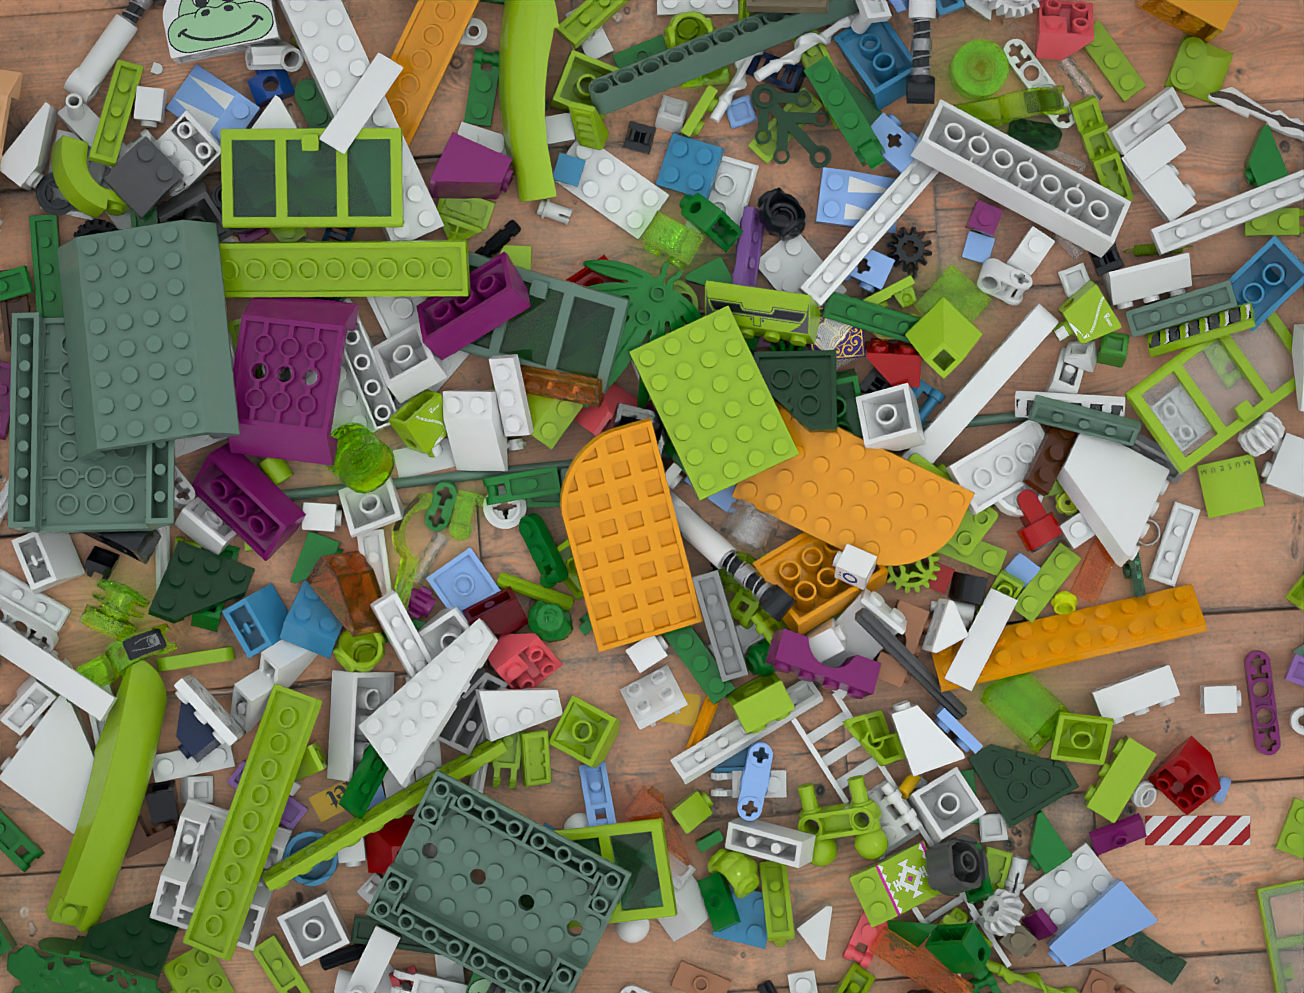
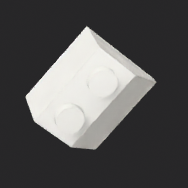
(890, 419)
(946, 806)

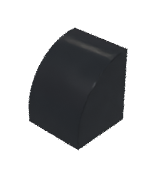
(967, 588)
(163, 802)

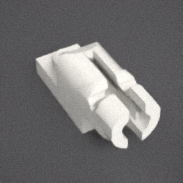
(30, 702)

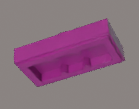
(1117, 834)

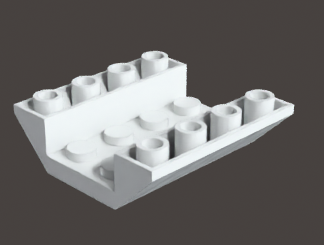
(361, 388)

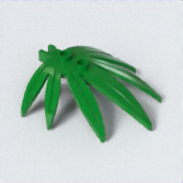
(649, 309)

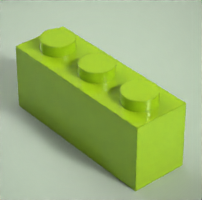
(1118, 778)

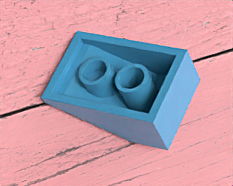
(877, 61)
(1268, 279)

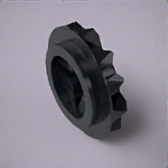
(45, 196)

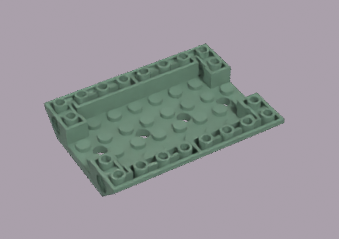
(485, 921)

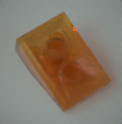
(348, 589)
(650, 805)

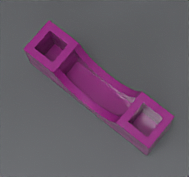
(792, 653)

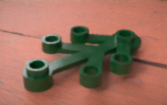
(787, 123)

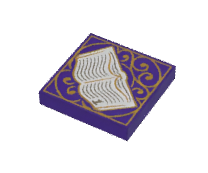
(843, 338)

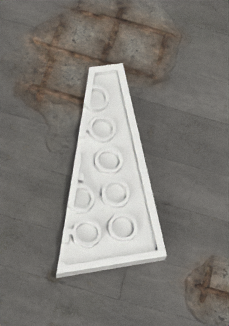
(421, 708)

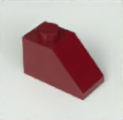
(499, 612)

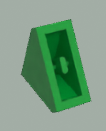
(711, 271)

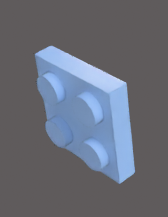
(463, 581)
(963, 737)

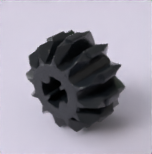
(916, 244)

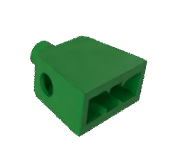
(703, 217)
(960, 949)

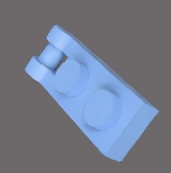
(597, 794)

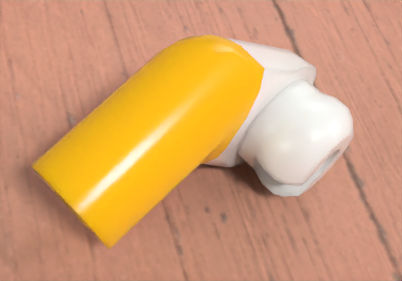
(910, 783)

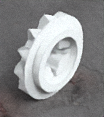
(497, 518)

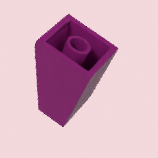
(470, 171)

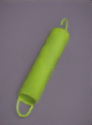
(1150, 249)

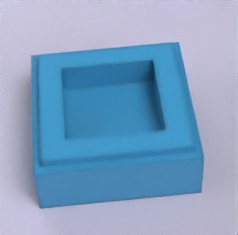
(568, 169)

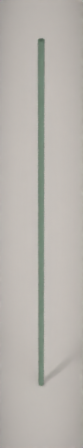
(462, 476)

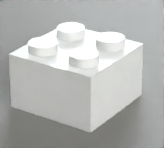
(408, 363)
(314, 928)

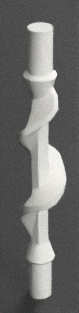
(802, 44)
(738, 83)

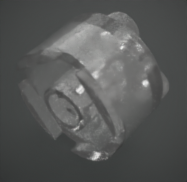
(749, 527)

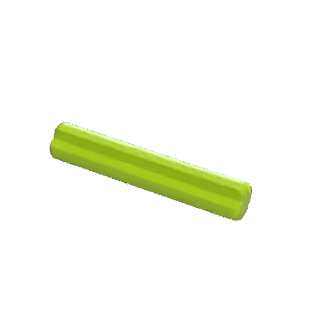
(535, 591)

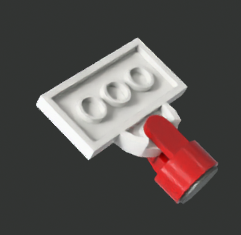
(997, 479)

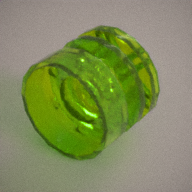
(970, 82)
(361, 458)
(115, 610)

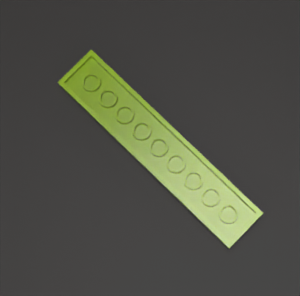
(346, 268)
(252, 822)

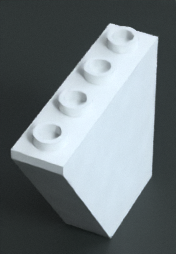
(1113, 492)
(54, 763)

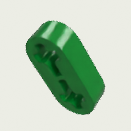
(447, 507)

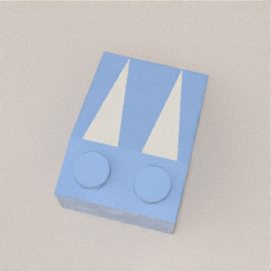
(213, 103)
(848, 196)

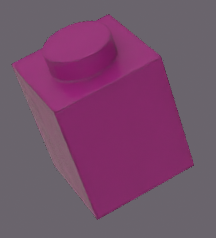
(984, 218)

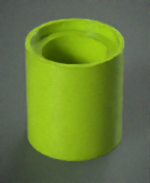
(276, 470)

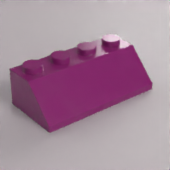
(456, 321)
(247, 501)

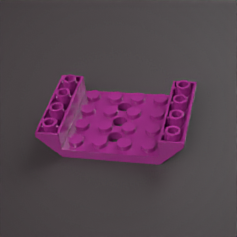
(290, 416)

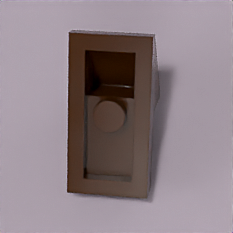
(143, 840)

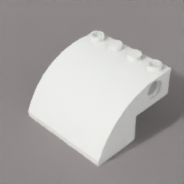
(189, 863)

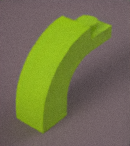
(77, 184)

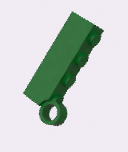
(846, 113)

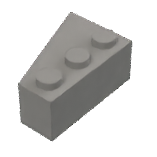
(466, 721)

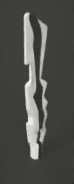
(1241, 104)

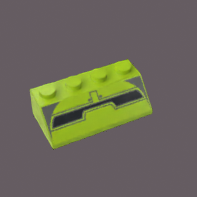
(766, 312)

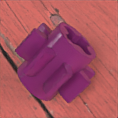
(420, 602)

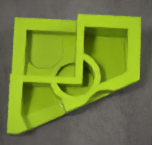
(875, 737)

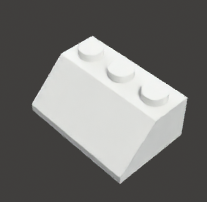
(1148, 281)

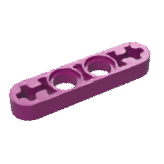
(1257, 703)

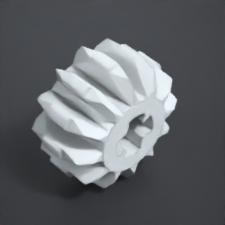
(1261, 434)
(1001, 912)

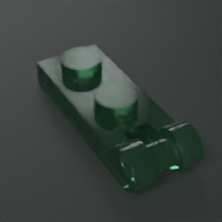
(1153, 956)

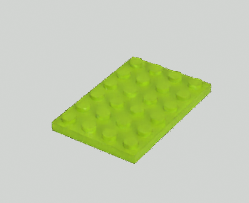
(713, 403)

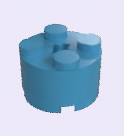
(322, 871)

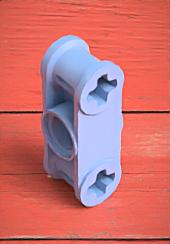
(754, 781)

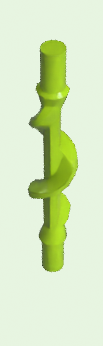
(1031, 978)

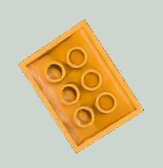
(1194, 17)
(807, 575)

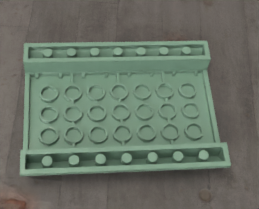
(147, 336)
(46, 479)

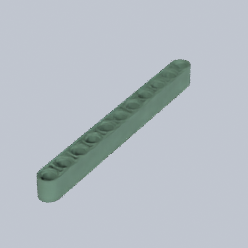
(707, 55)

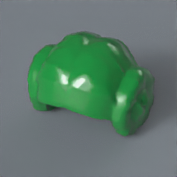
(550, 621)

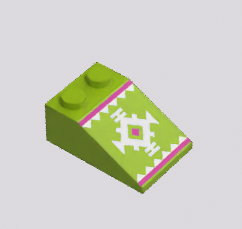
(893, 884)

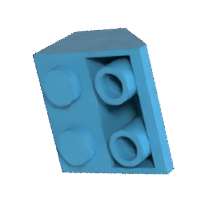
(257, 620)

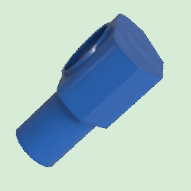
(263, 97)

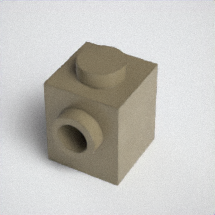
(1020, 942)

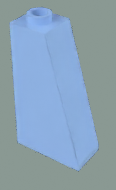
(1103, 922)

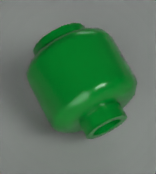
(756, 658)

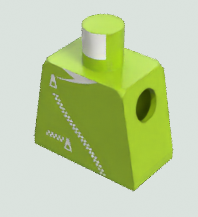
(1086, 315)
(421, 423)

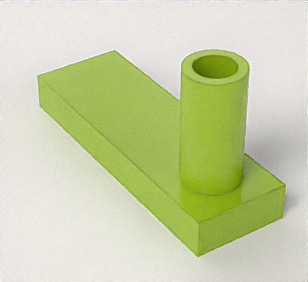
(776, 902)

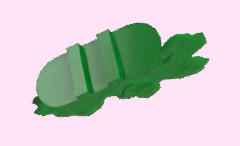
(36, 977)

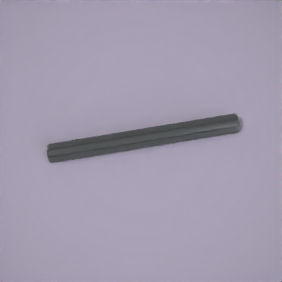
(910, 662)

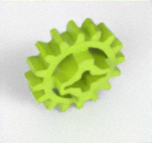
(921, 570)

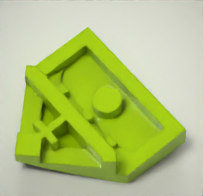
(464, 216)

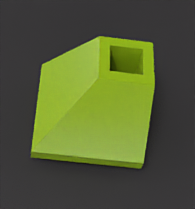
(943, 337)

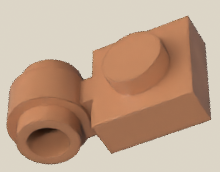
(1102, 983)

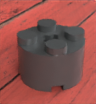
(956, 865)

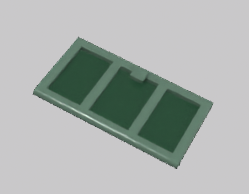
(562, 331)

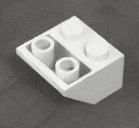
(190, 148)
(47, 559)

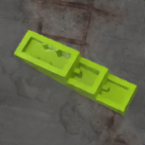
(1099, 148)

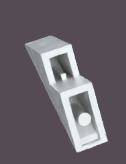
(278, 665)

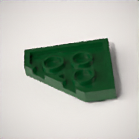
(803, 385)
(197, 583)
(1020, 781)
(131, 942)

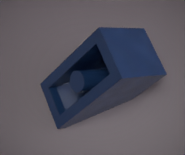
(195, 736)

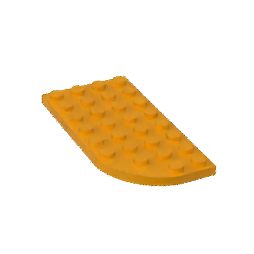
(859, 496)
(627, 538)

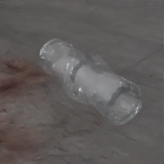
(1078, 78)
(430, 556)

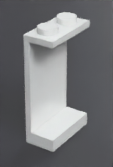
(859, 640)

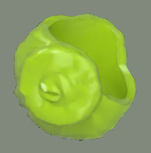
(686, 27)
(359, 652)
(738, 870)

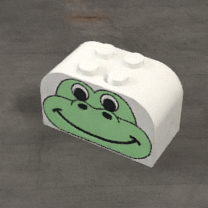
(218, 27)

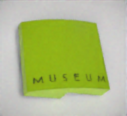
(1231, 485)

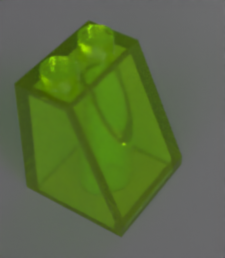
(1024, 708)

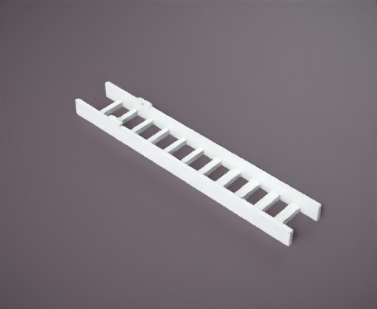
(863, 769)

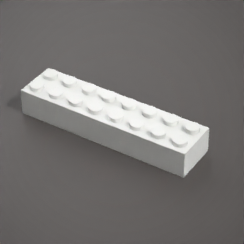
(1021, 178)

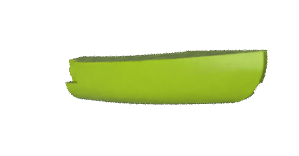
(523, 65)
(112, 799)

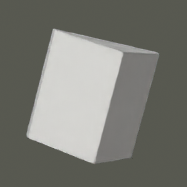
(371, 509)
(205, 526)
(443, 630)
(690, 911)

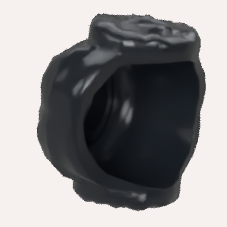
(781, 214)

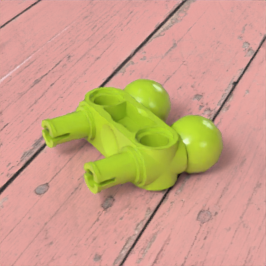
(842, 821)

